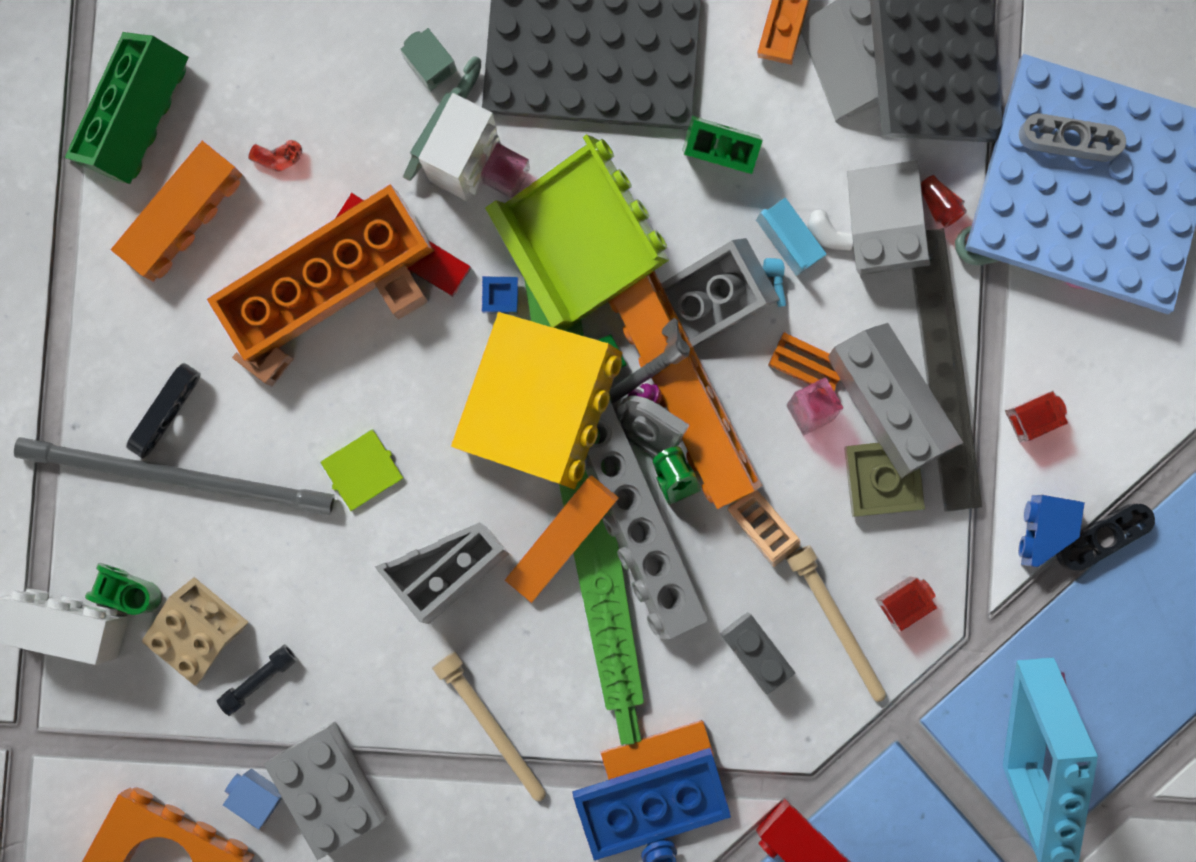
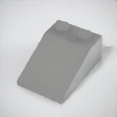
(887, 218)
(719, 291)

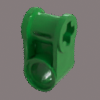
(675, 475)
(117, 590)

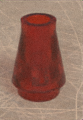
(942, 202)

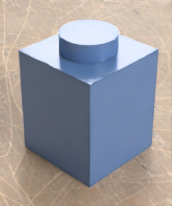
(252, 797)

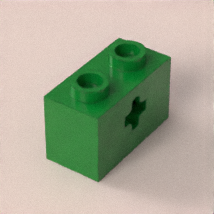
(722, 145)

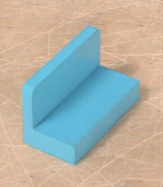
(790, 236)

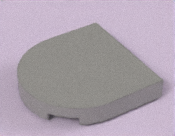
(650, 425)

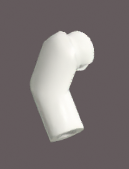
(825, 233)

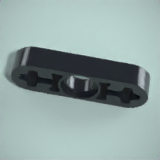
(163, 410)
(1132, 533)

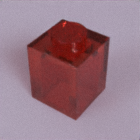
(1037, 416)
(907, 602)

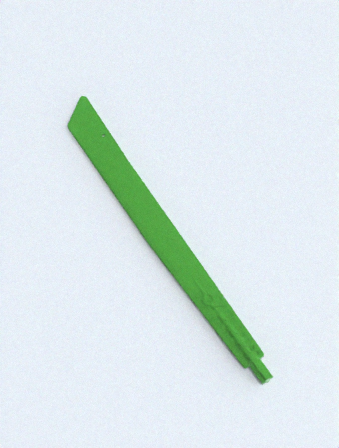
(605, 602)

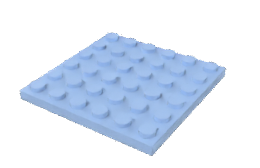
(1088, 221)

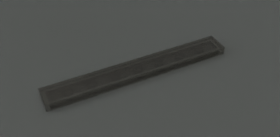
(946, 372)

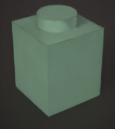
(428, 58)

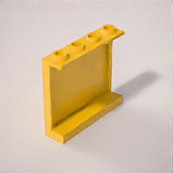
(537, 399)

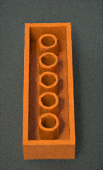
(320, 274)

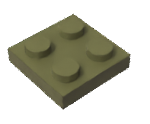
(876, 484)

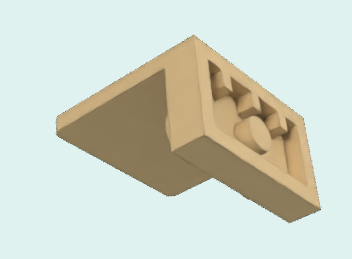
(193, 630)

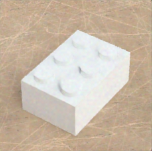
(459, 147)
(61, 626)

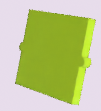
(361, 470)

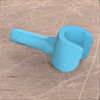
(775, 268)

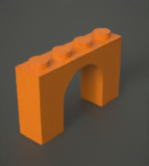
(139, 818)

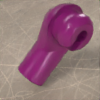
(650, 392)

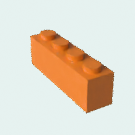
(177, 212)

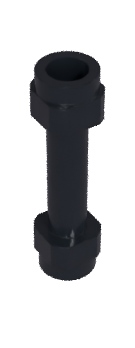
(234, 699)

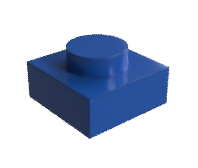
(499, 295)

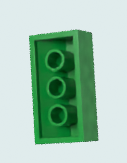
(127, 106)

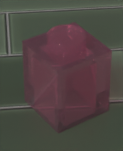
(505, 170)
(814, 406)

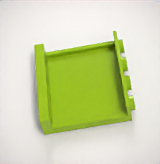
(579, 235)

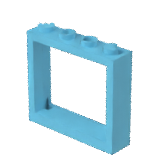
(1038, 717)

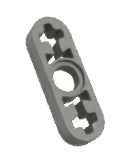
(1085, 129)

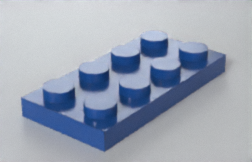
(651, 804)

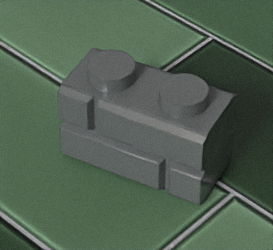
(757, 653)

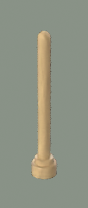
(804, 563)
(451, 671)

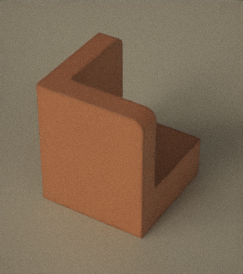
(401, 292)
(269, 367)

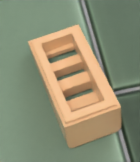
(784, 550)

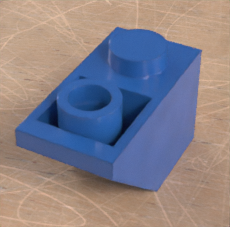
(1050, 528)

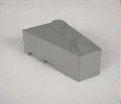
(444, 571)

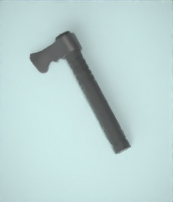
(675, 351)

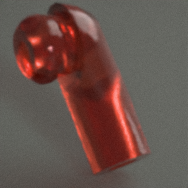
(277, 159)

